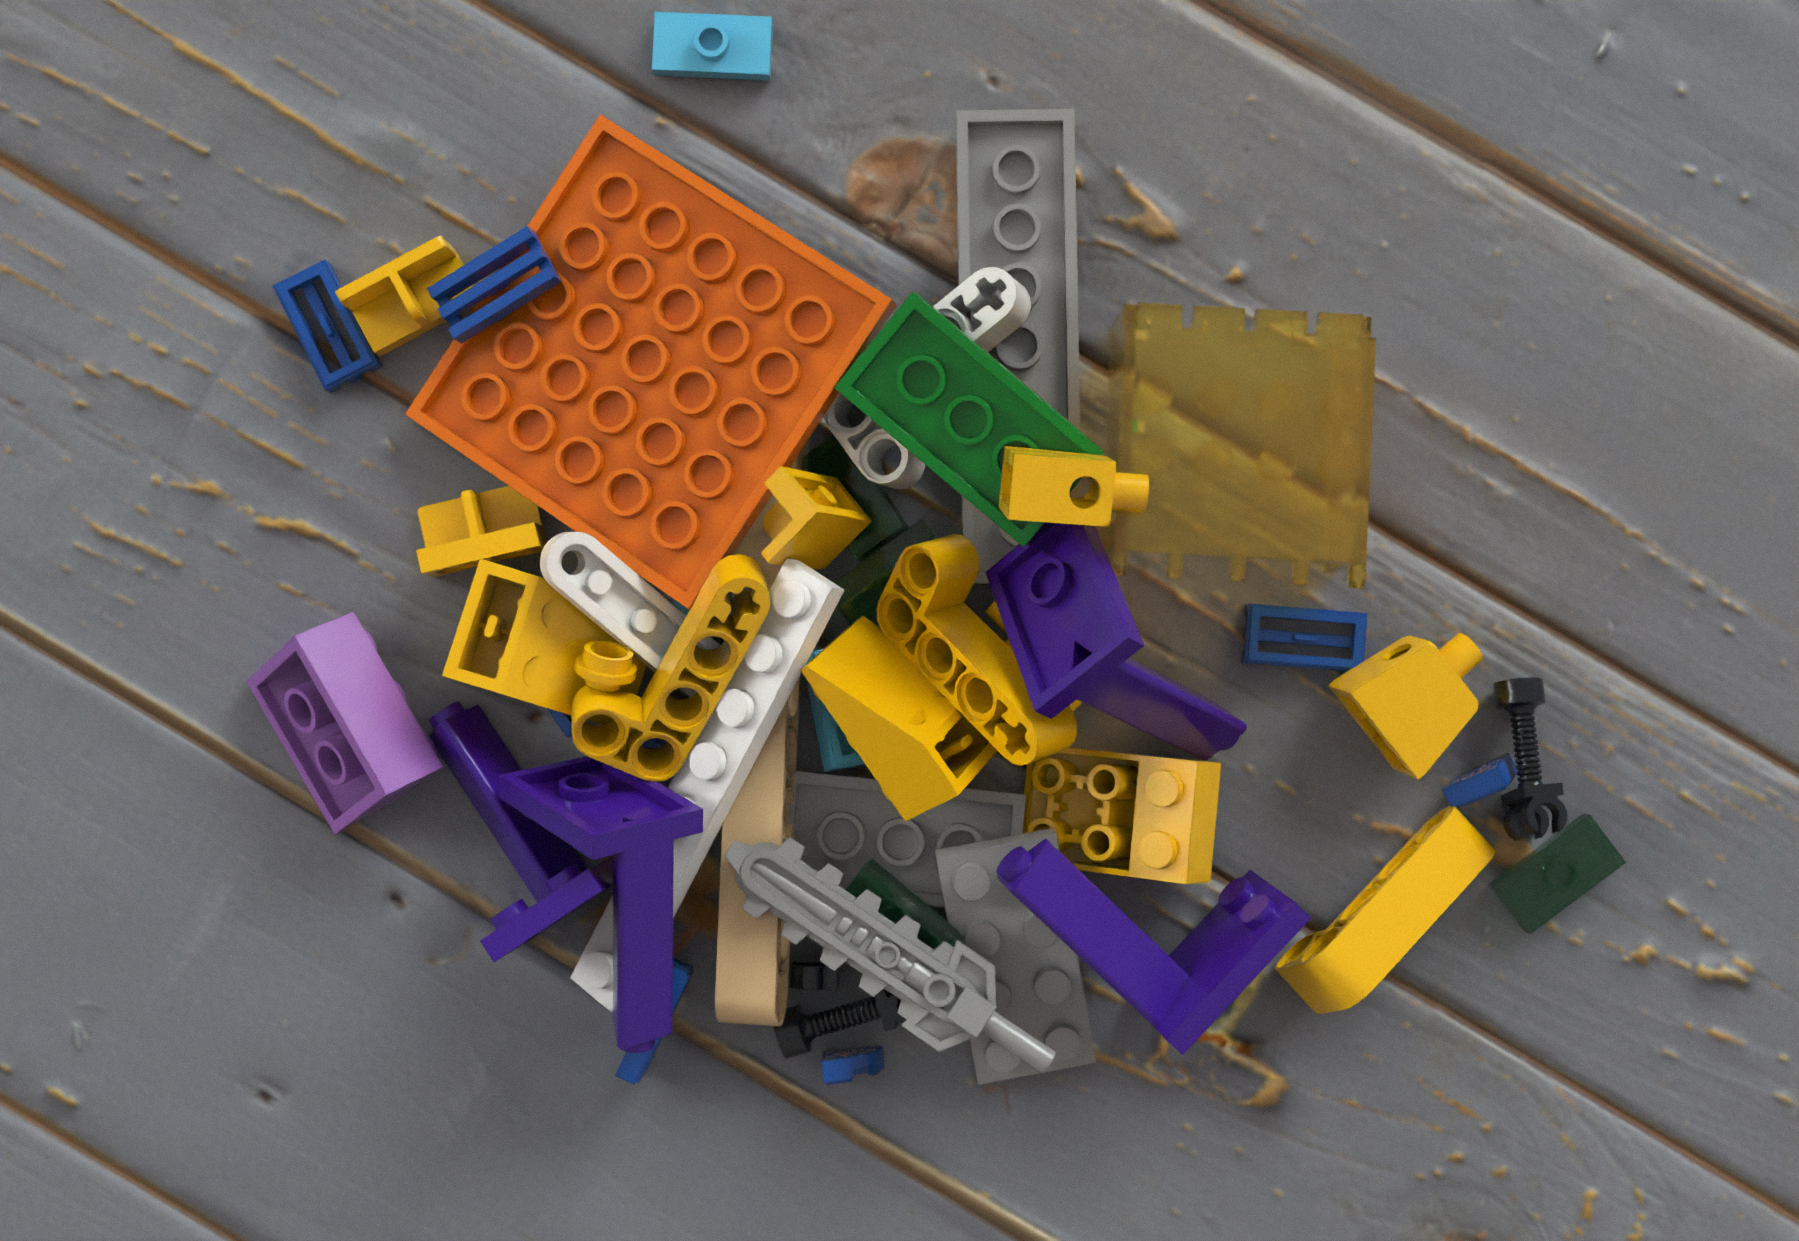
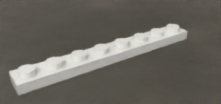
(731, 740)

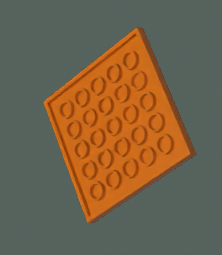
(659, 368)

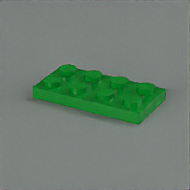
(955, 406)

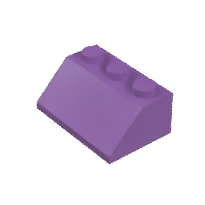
(343, 721)

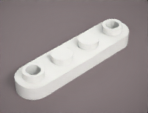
(615, 598)

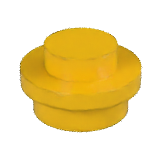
(606, 665)

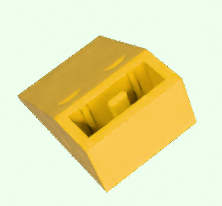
(524, 640)
(896, 720)
(1127, 812)

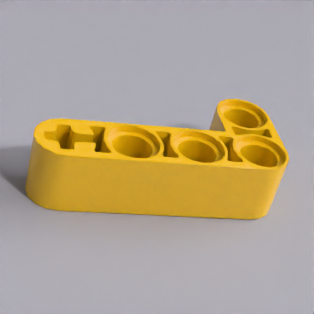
(961, 655)
(682, 666)
(1388, 916)

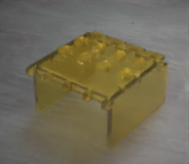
(1243, 436)

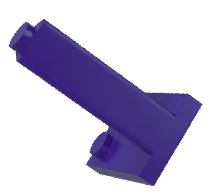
(1078, 640)
(636, 822)
(540, 858)
(1174, 991)

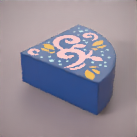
(1481, 781)
(841, 1065)

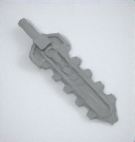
(942, 990)

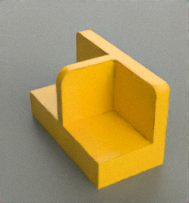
(394, 298)
(811, 518)
(478, 526)

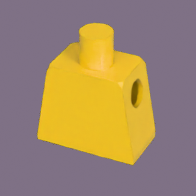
(1040, 480)
(1412, 699)

